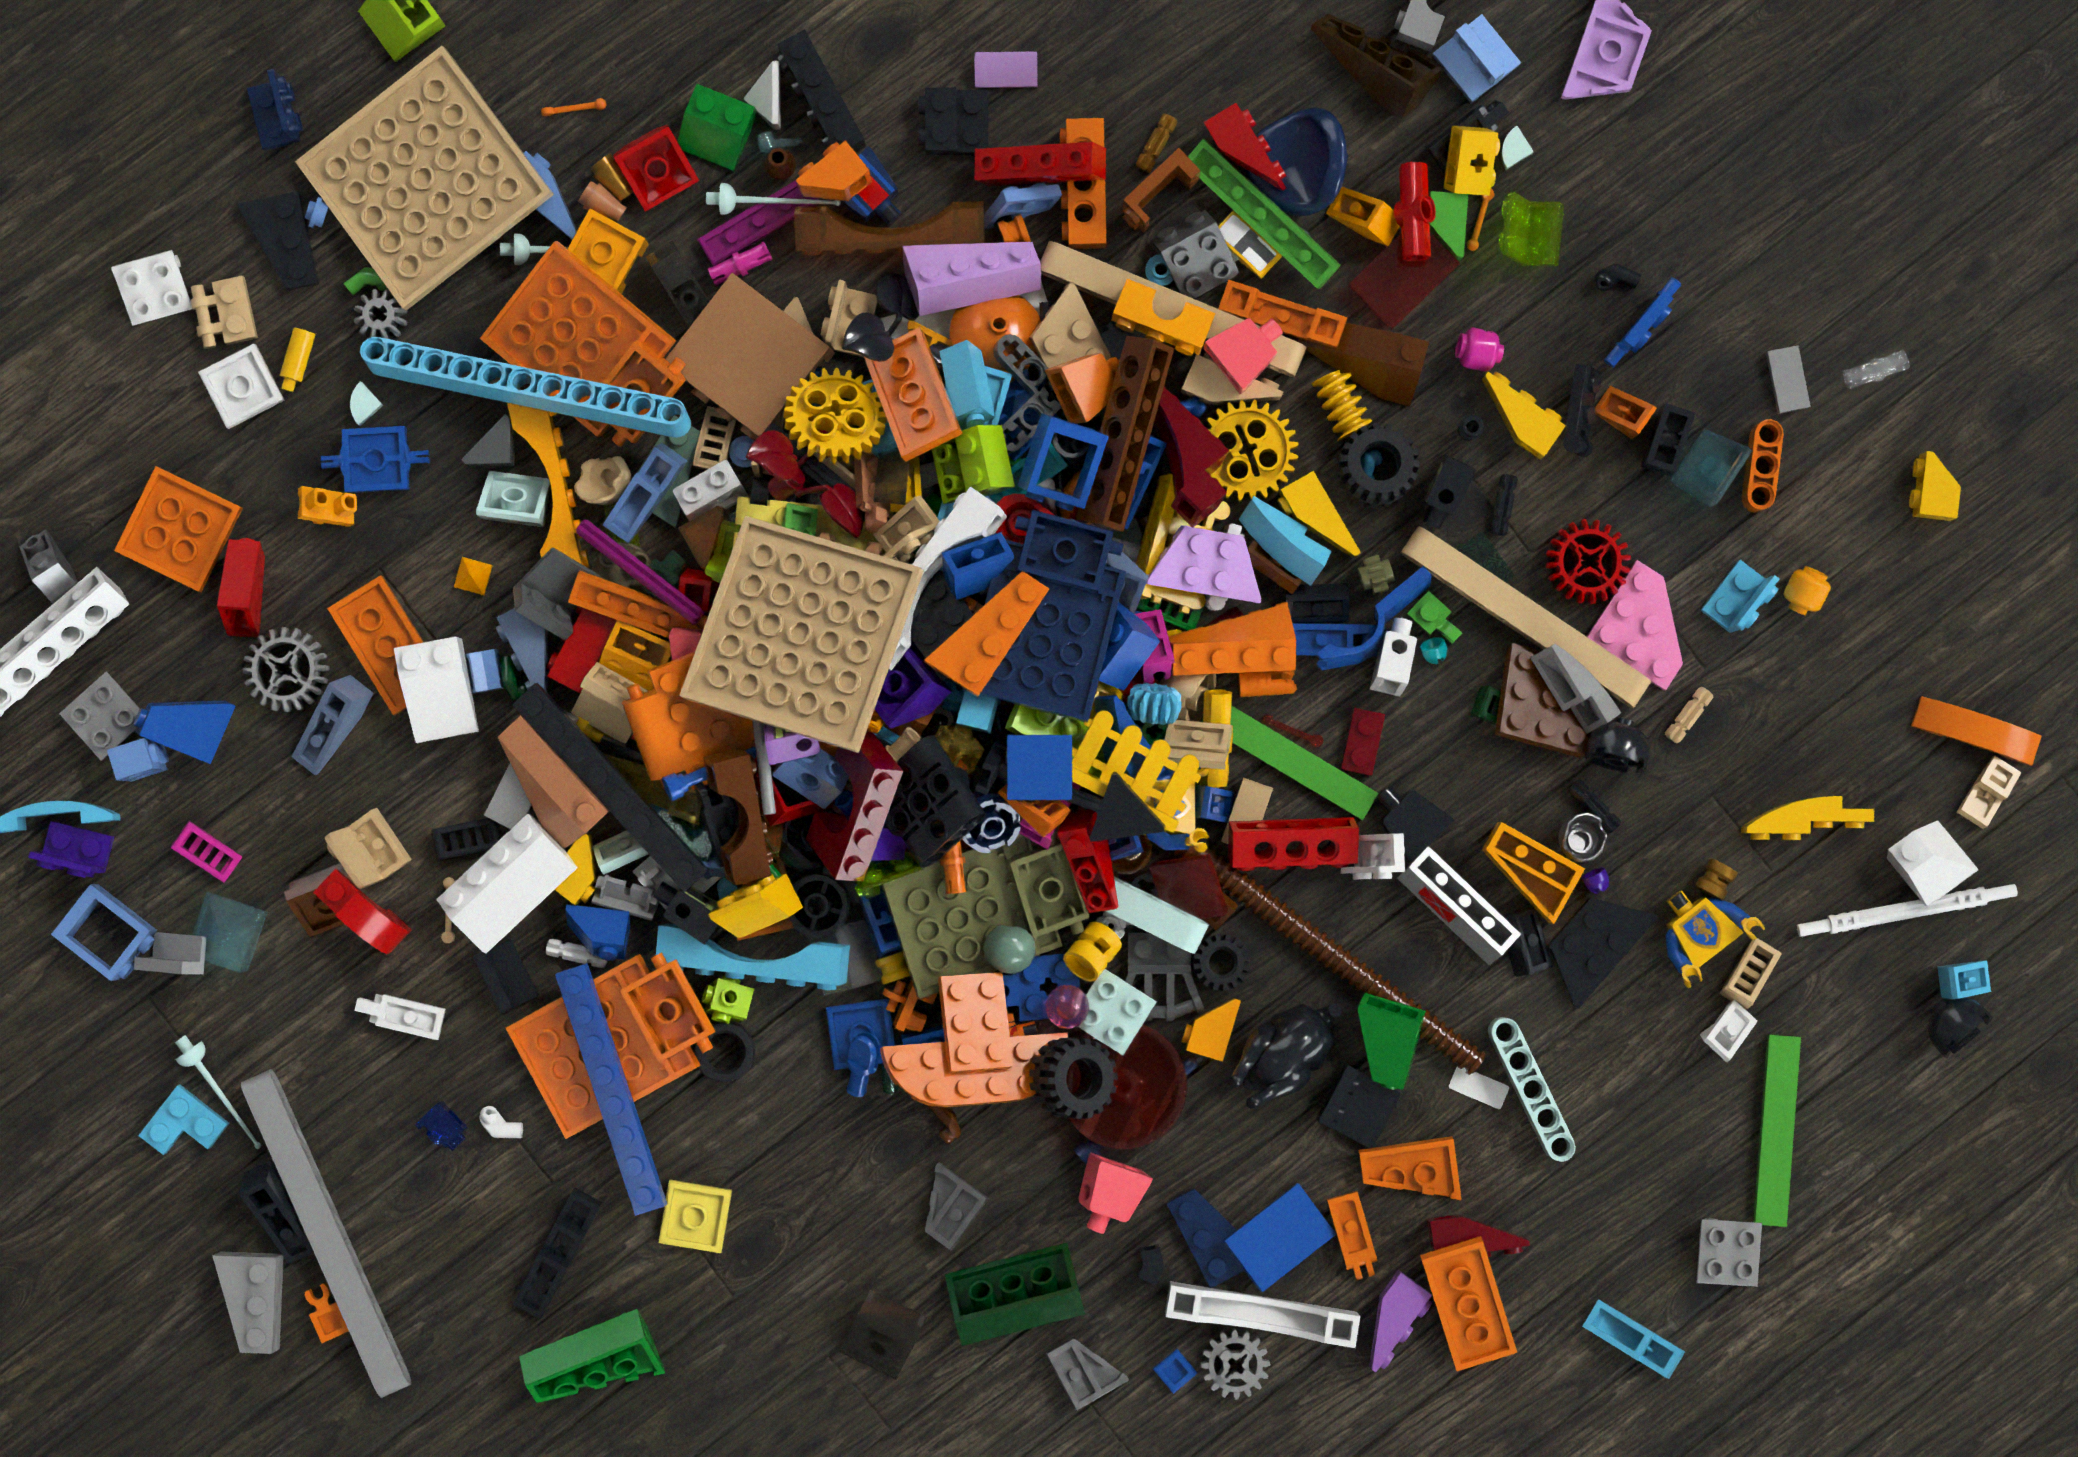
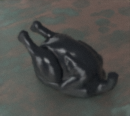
(1284, 1053)

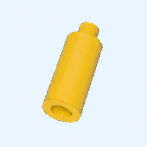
(296, 358)

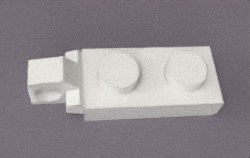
(403, 1015)

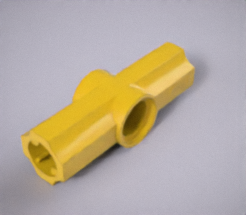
(1217, 710)

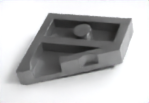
(952, 1207)
(1083, 1373)

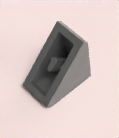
(494, 448)

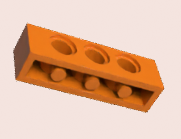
(1093, 232)

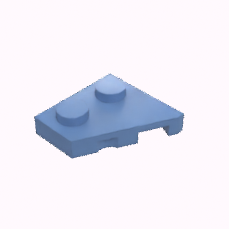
(1022, 201)

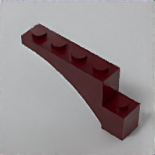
(1192, 458)

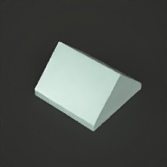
(514, 499)

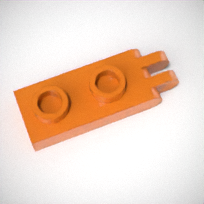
(1352, 1233)

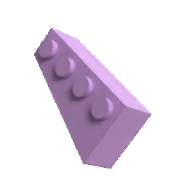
(969, 273)

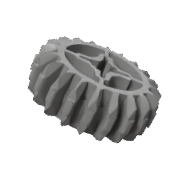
(277, 681)

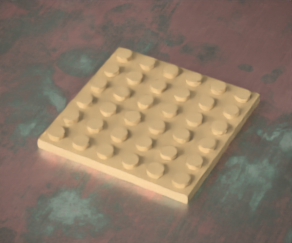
(424, 178)
(801, 633)

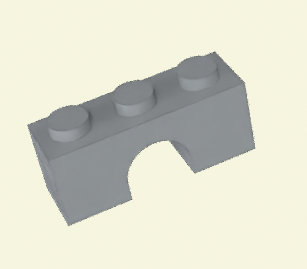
(1419, 25)

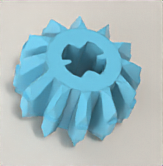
(1154, 703)

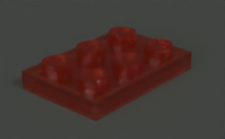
(1397, 286)

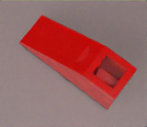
(1239, 144)
(1089, 861)

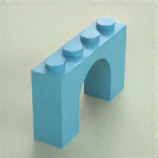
(966, 388)

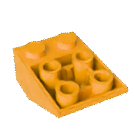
(633, 653)

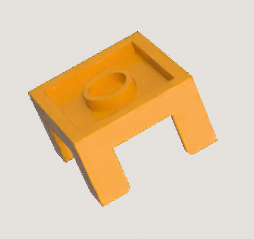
(607, 248)

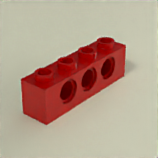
(1040, 164)
(1245, 836)

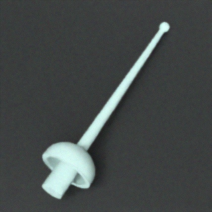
(727, 199)
(520, 249)
(192, 1056)

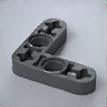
(1038, 399)

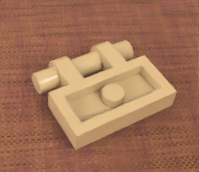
(233, 311)

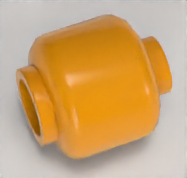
(1807, 590)

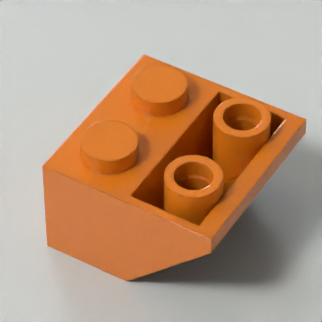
(835, 176)

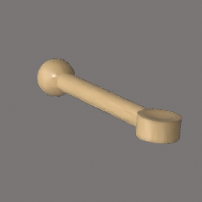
(448, 936)

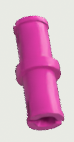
(740, 263)

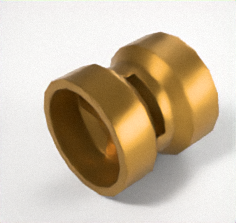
(1716, 879)

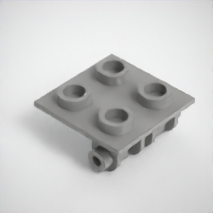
(102, 715)
(1729, 1252)

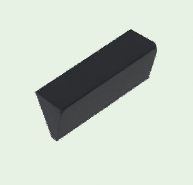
(1319, 603)
(1529, 950)

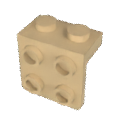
(907, 530)
(367, 850)

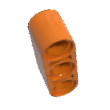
(1772, 454)

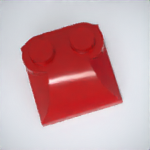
(655, 167)

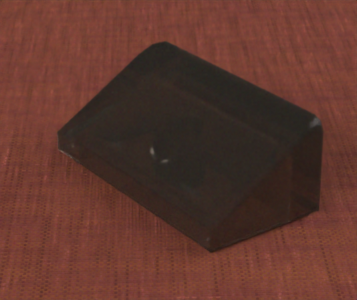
(891, 478)

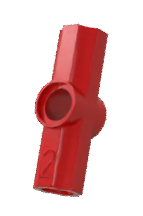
(1414, 211)

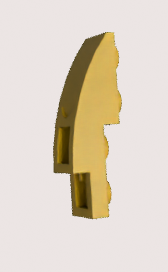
(1796, 818)

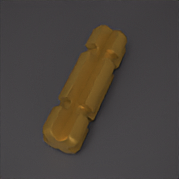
(1156, 143)

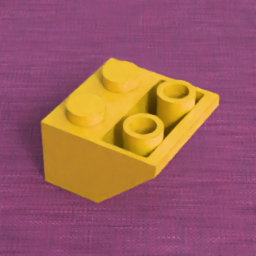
(756, 906)

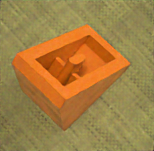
(1624, 411)

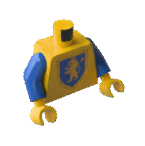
(1185, 832)
(1703, 931)

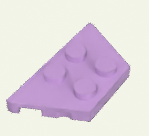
(1607, 52)
(1207, 564)

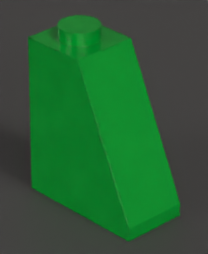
(1389, 1038)

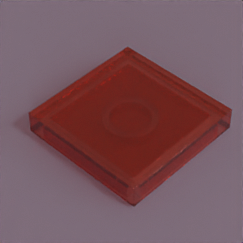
(1190, 885)

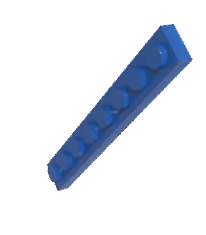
(611, 1089)

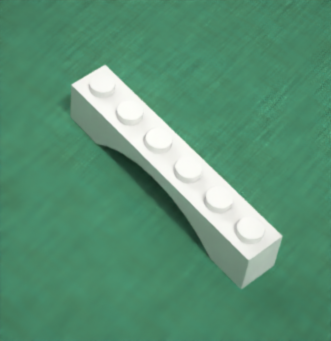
(969, 521)
(1262, 1313)

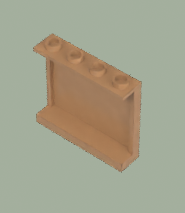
(747, 356)

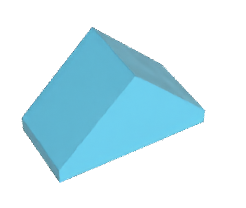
(1964, 979)

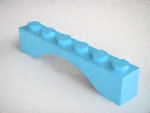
(817, 963)

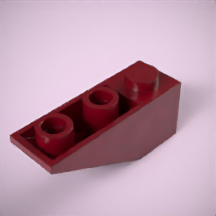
(1457, 1228)

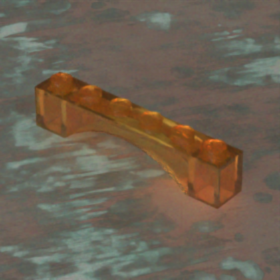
(823, 229)

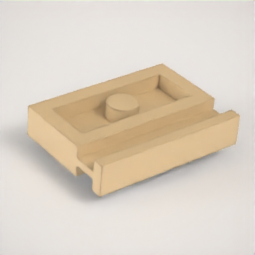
(1204, 740)

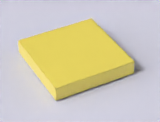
(695, 1216)

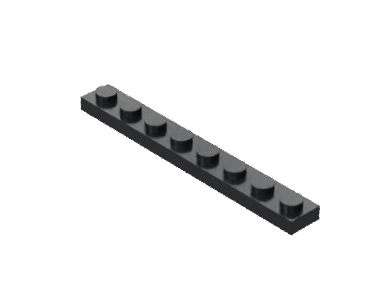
(610, 787)

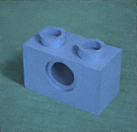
(814, 777)

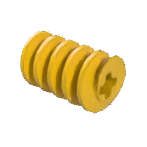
(1342, 403)

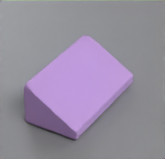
(1005, 69)

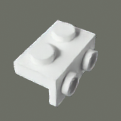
(1378, 855)

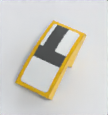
(1248, 245)

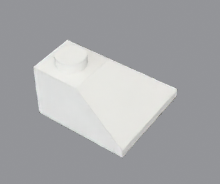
(1930, 862)

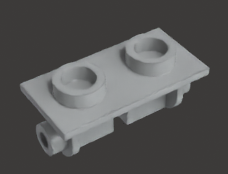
(615, 895)

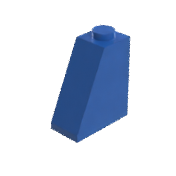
(186, 726)

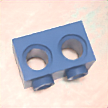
(138, 759)

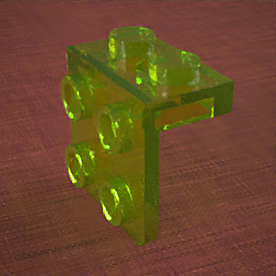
(1531, 231)

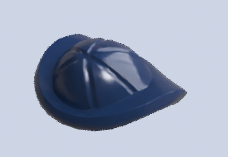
(1313, 157)

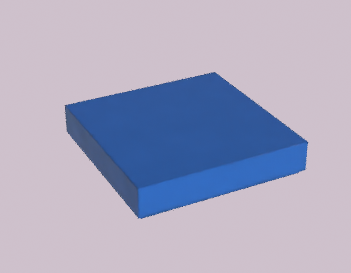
(1039, 767)
(855, 1018)

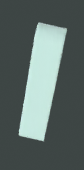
(1158, 917)
(1543, 1099)

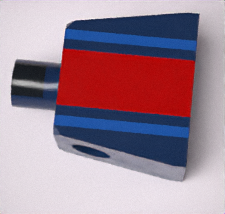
(877, 195)

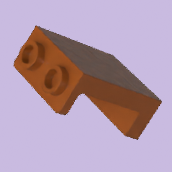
(1174, 166)

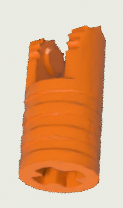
(1266, 683)

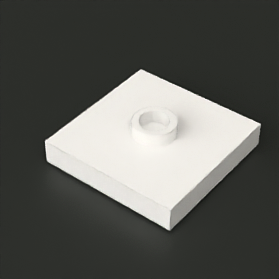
(241, 386)

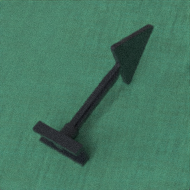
(1119, 811)

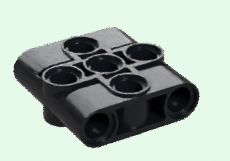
(932, 803)

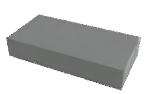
(1788, 379)

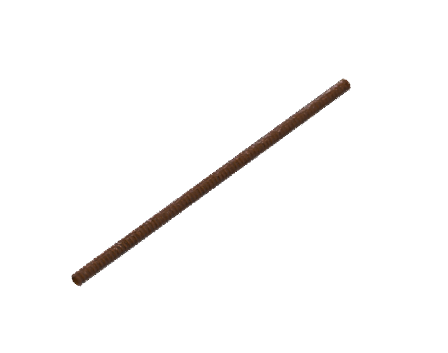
(1335, 957)

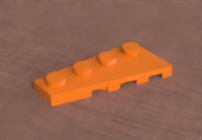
(984, 640)

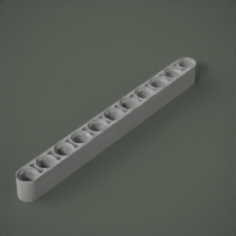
(326, 1233)

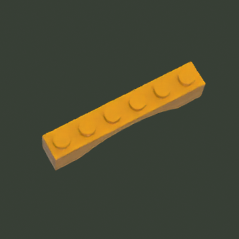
(545, 439)

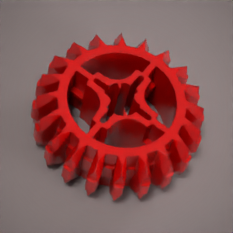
(1598, 571)

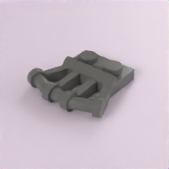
(1156, 956)

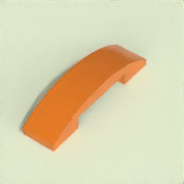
(1293, 318)
(1976, 730)

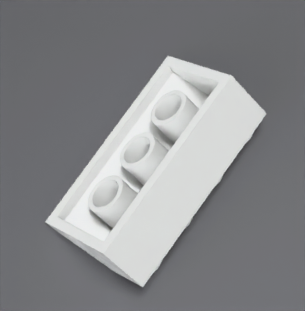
(506, 883)

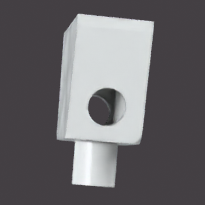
(1393, 669)

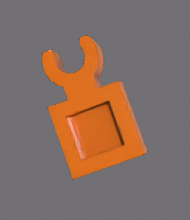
(327, 1318)

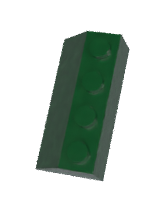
(1014, 1294)

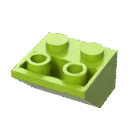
(401, 23)
(973, 460)

